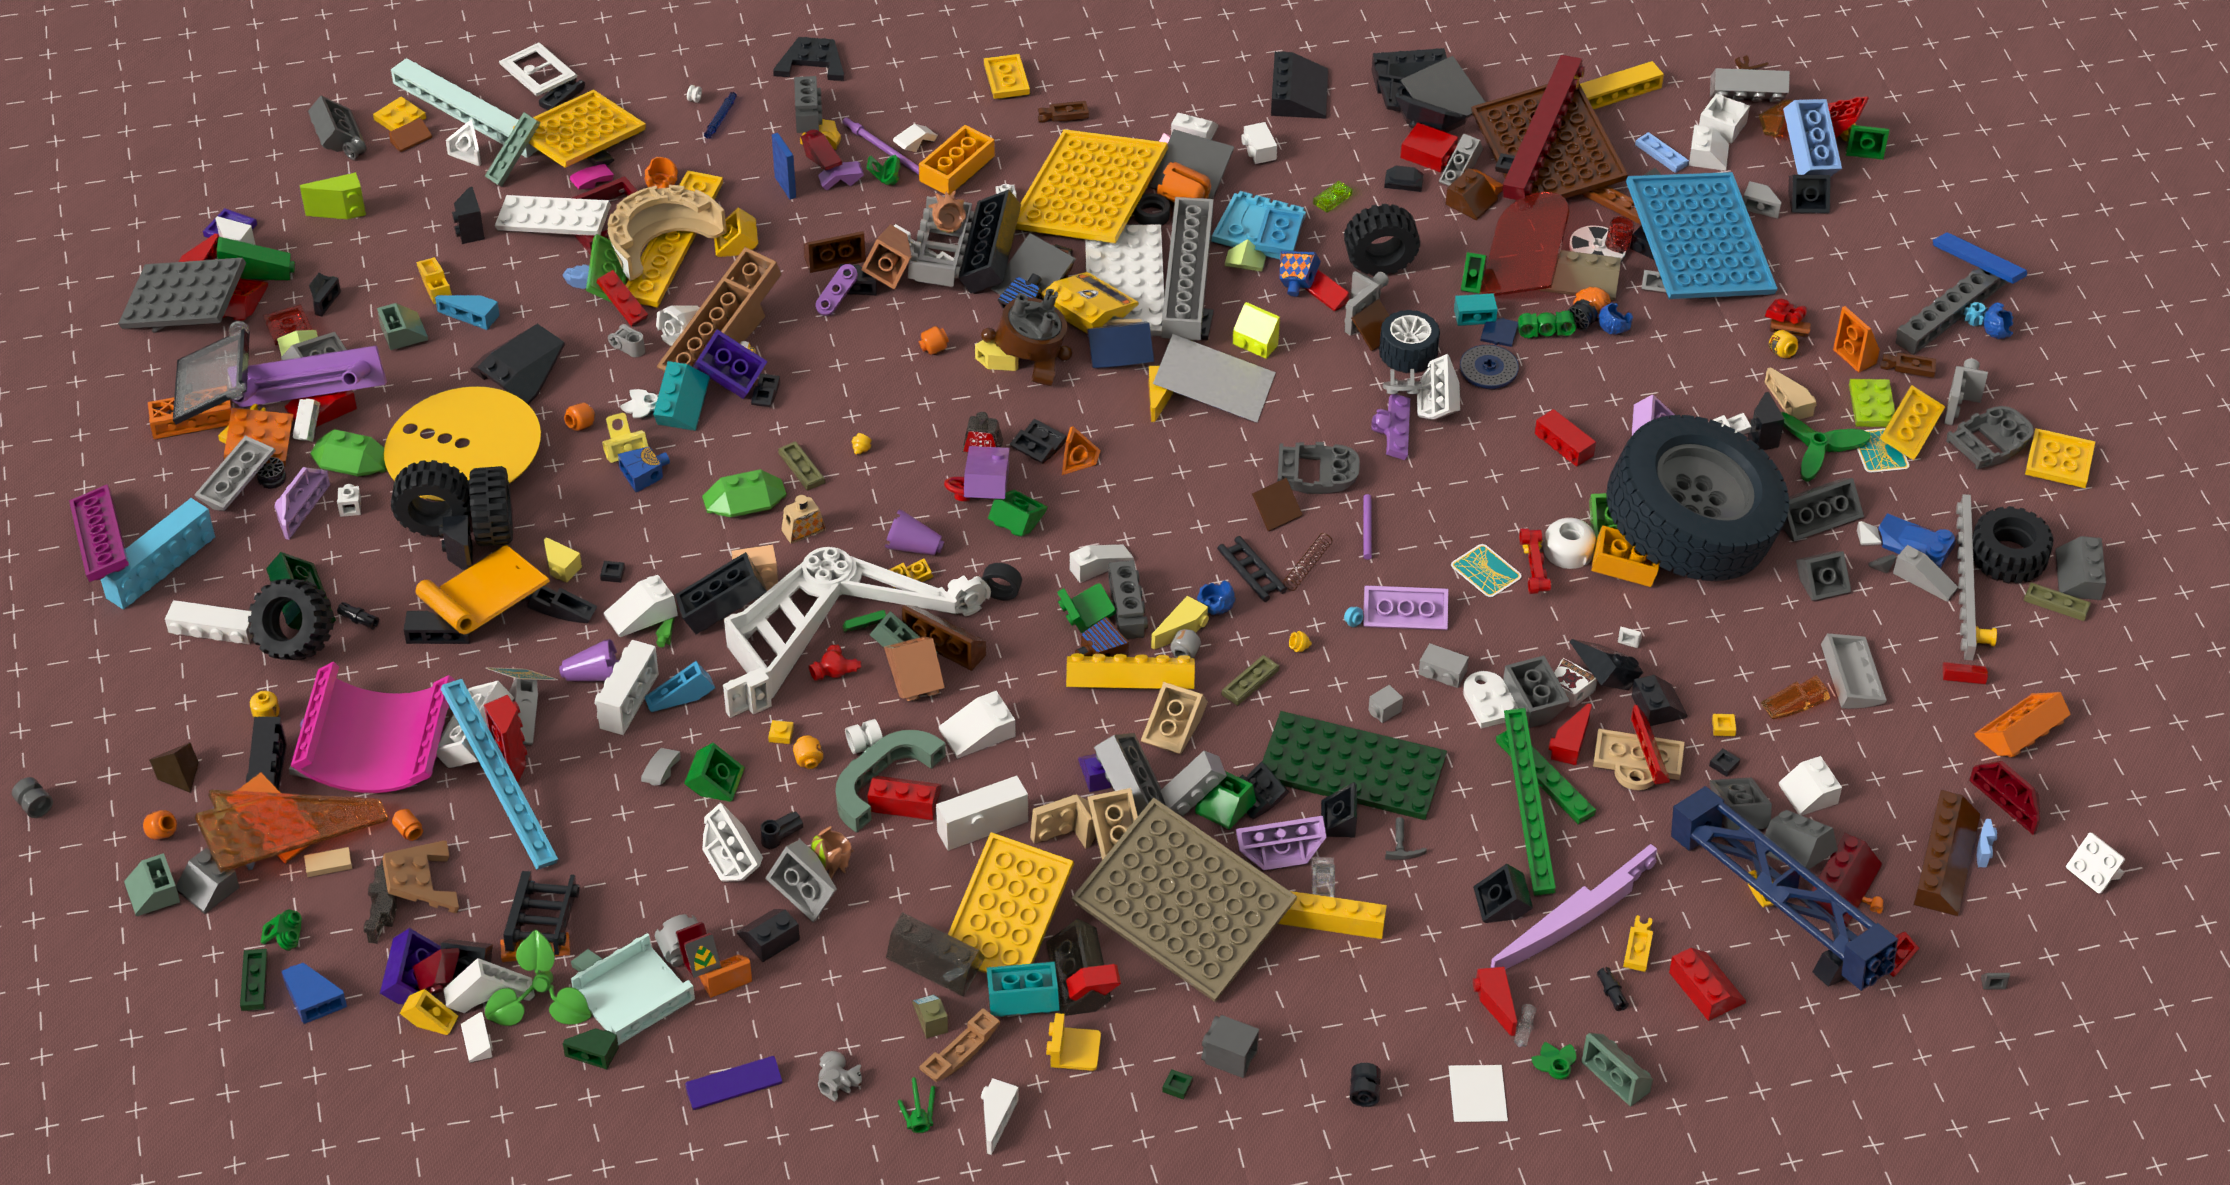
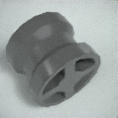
(354, 148)

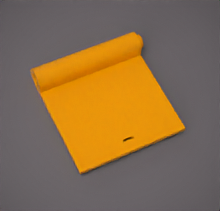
(482, 590)

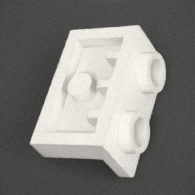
(306, 420)

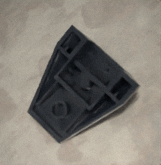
(521, 362)

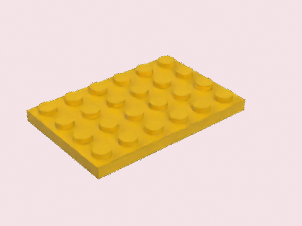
(583, 128)
(1010, 901)

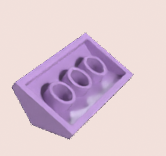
(1405, 607)

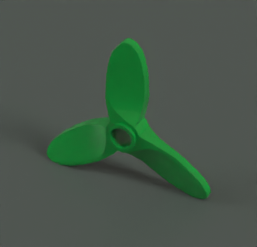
(1819, 443)

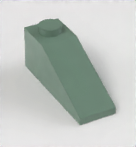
(892, 631)

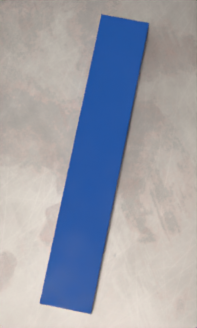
(1980, 257)

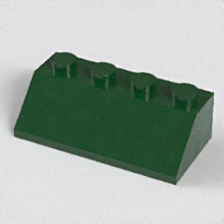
(291, 567)

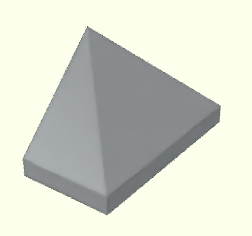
(1652, 281)

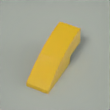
(433, 278)

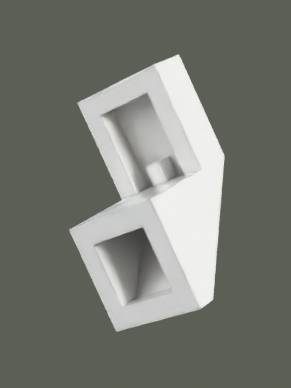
(912, 137)

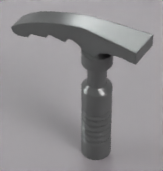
(1400, 854)

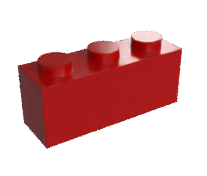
(1565, 437)

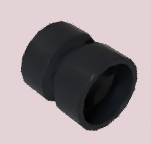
(1365, 1084)

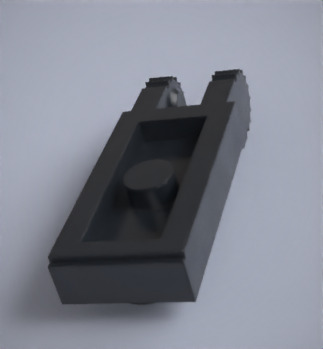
(561, 94)

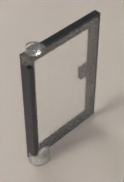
(212, 374)

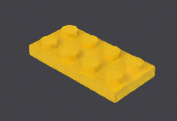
(1912, 422)

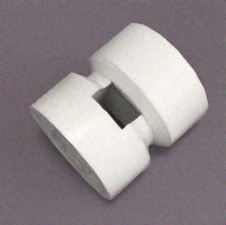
(862, 737)

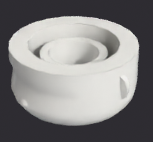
(1569, 543)

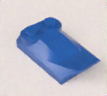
(1899, 533)

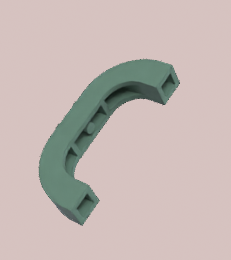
(892, 747)

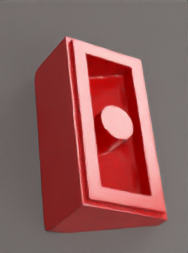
(1965, 673)
(1905, 950)

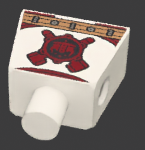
(1575, 681)

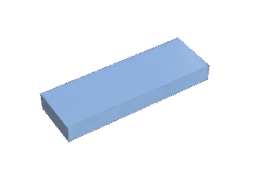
(1662, 152)

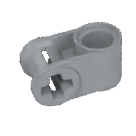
(628, 341)

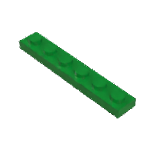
(1556, 785)

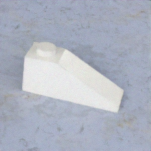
(1094, 560)
(999, 1105)

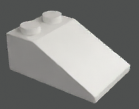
(642, 607)
(979, 725)

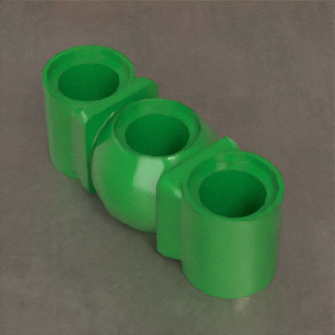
(1555, 324)

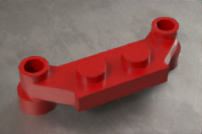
(1538, 580)

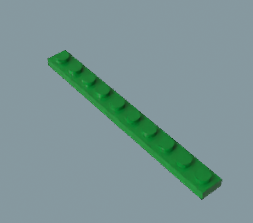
(1529, 802)

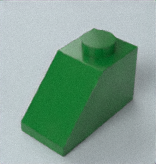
(1473, 272)

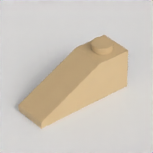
(1790, 395)

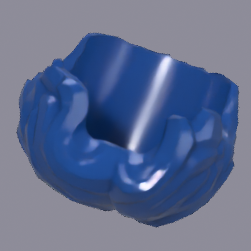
(1613, 321)
(1998, 321)
(1217, 597)

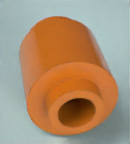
(407, 824)

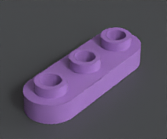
(835, 298)

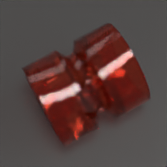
(1619, 234)

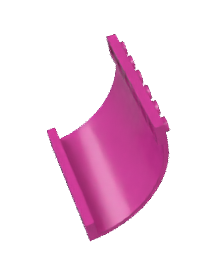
(369, 737)

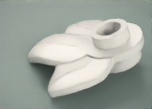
(641, 403)

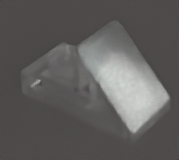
(1323, 876)

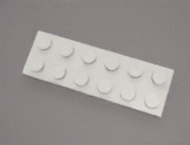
(553, 215)

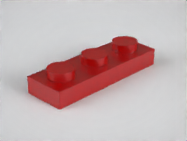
(622, 298)

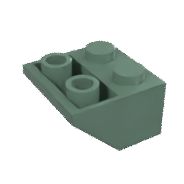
(401, 326)
(151, 886)

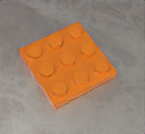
(263, 426)

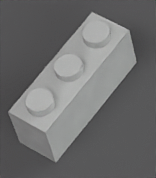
(1193, 783)

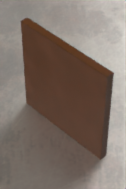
(1745, 65)
(1370, 322)
(1277, 504)

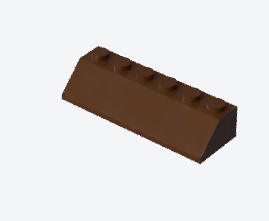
(1947, 854)

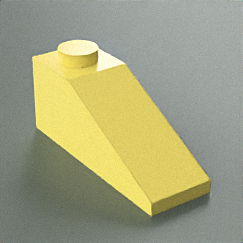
(1187, 615)

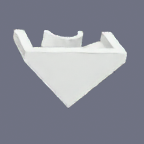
(464, 144)

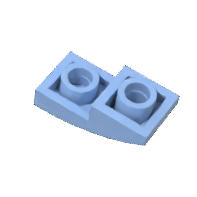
(1984, 847)

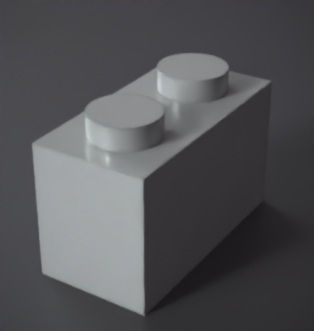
(1443, 665)

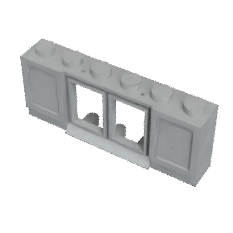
(933, 269)

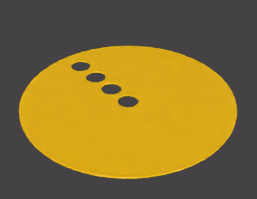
(495, 422)

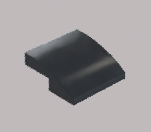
(1038, 441)
(1267, 789)

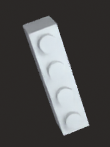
(209, 622)

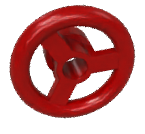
(958, 482)

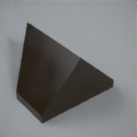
(176, 767)

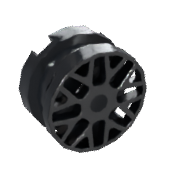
(1583, 314)
(272, 474)

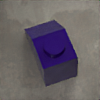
(1093, 773)

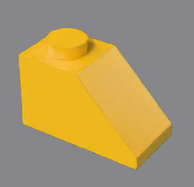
(428, 1013)

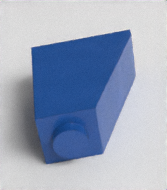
(312, 993)

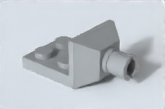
(1363, 293)
(1966, 385)

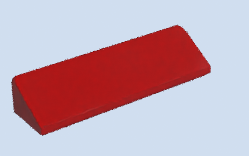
(1328, 291)
(1649, 746)

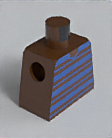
(1103, 639)

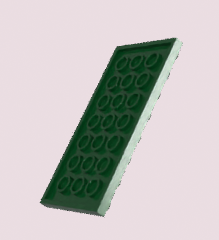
(1330, 756)

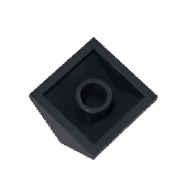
(1340, 812)

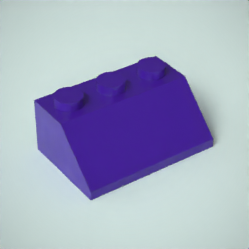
(730, 364)
(405, 952)

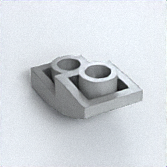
(660, 766)

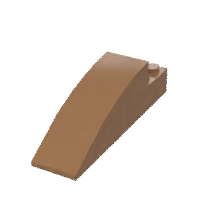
(730, 307)

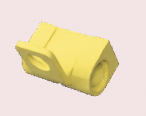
(622, 439)

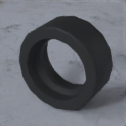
(1156, 201)
(1005, 572)

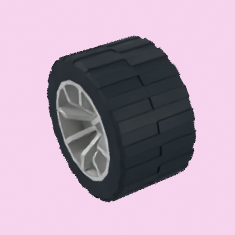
(1409, 341)

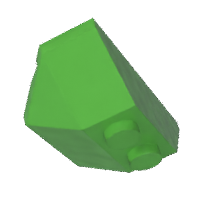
(349, 453)
(744, 494)

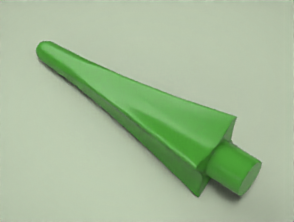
(665, 632)

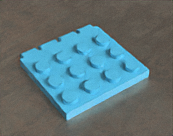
(1244, 219)

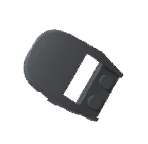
(2002, 426)
(1337, 467)

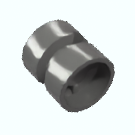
(32, 797)

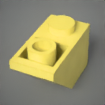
(994, 358)

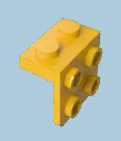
(1072, 1046)

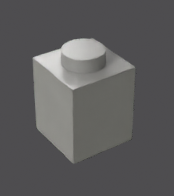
(1385, 704)

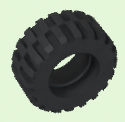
(1378, 223)
(434, 480)
(491, 506)
(2013, 526)
(266, 619)

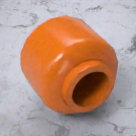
(933, 340)
(579, 416)
(159, 825)

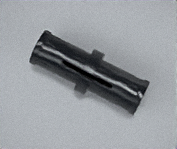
(358, 615)
(1612, 989)

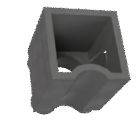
(1230, 1045)

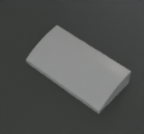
(1852, 671)

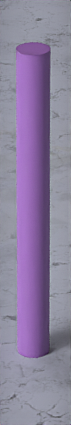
(1367, 527)

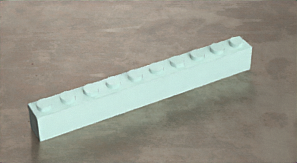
(455, 102)

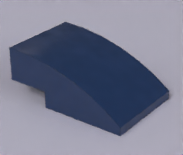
(1120, 344)

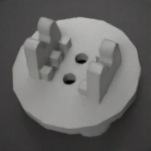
(1409, 385)

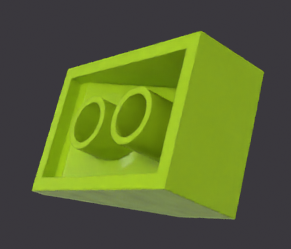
(334, 197)

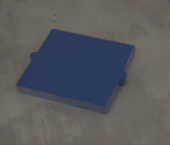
(1500, 332)

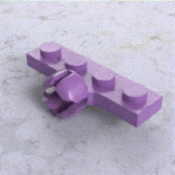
(1394, 425)

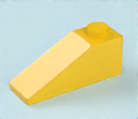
(1158, 395)

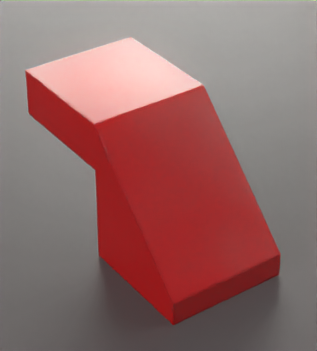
(1096, 978)

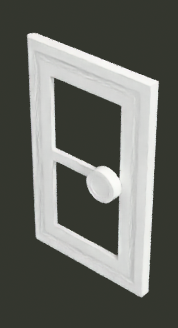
(526, 80)

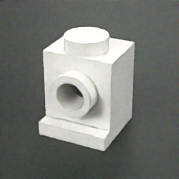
(349, 495)

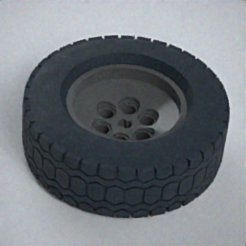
(1697, 497)

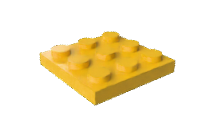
(2060, 458)

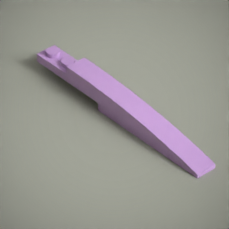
(1576, 911)

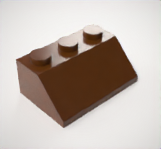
(833, 251)

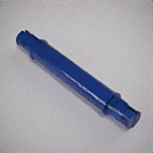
(720, 115)

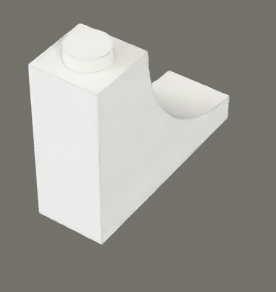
(479, 983)

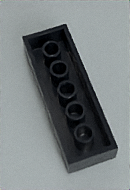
(990, 241)

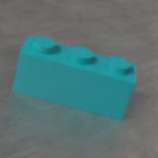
(681, 396)
(1022, 989)

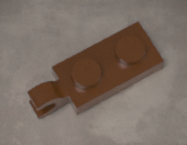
(1064, 111)
(1910, 364)

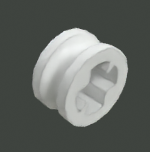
(694, 93)

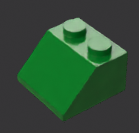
(1866, 142)
(1017, 513)
(714, 773)

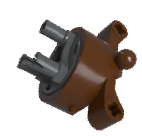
(1033, 332)

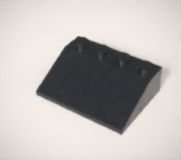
(1298, 87)

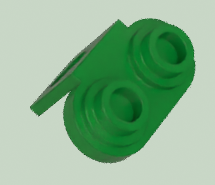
(888, 172)
(286, 929)

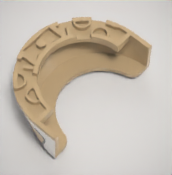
(657, 212)

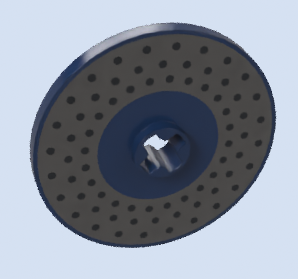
(1501, 373)

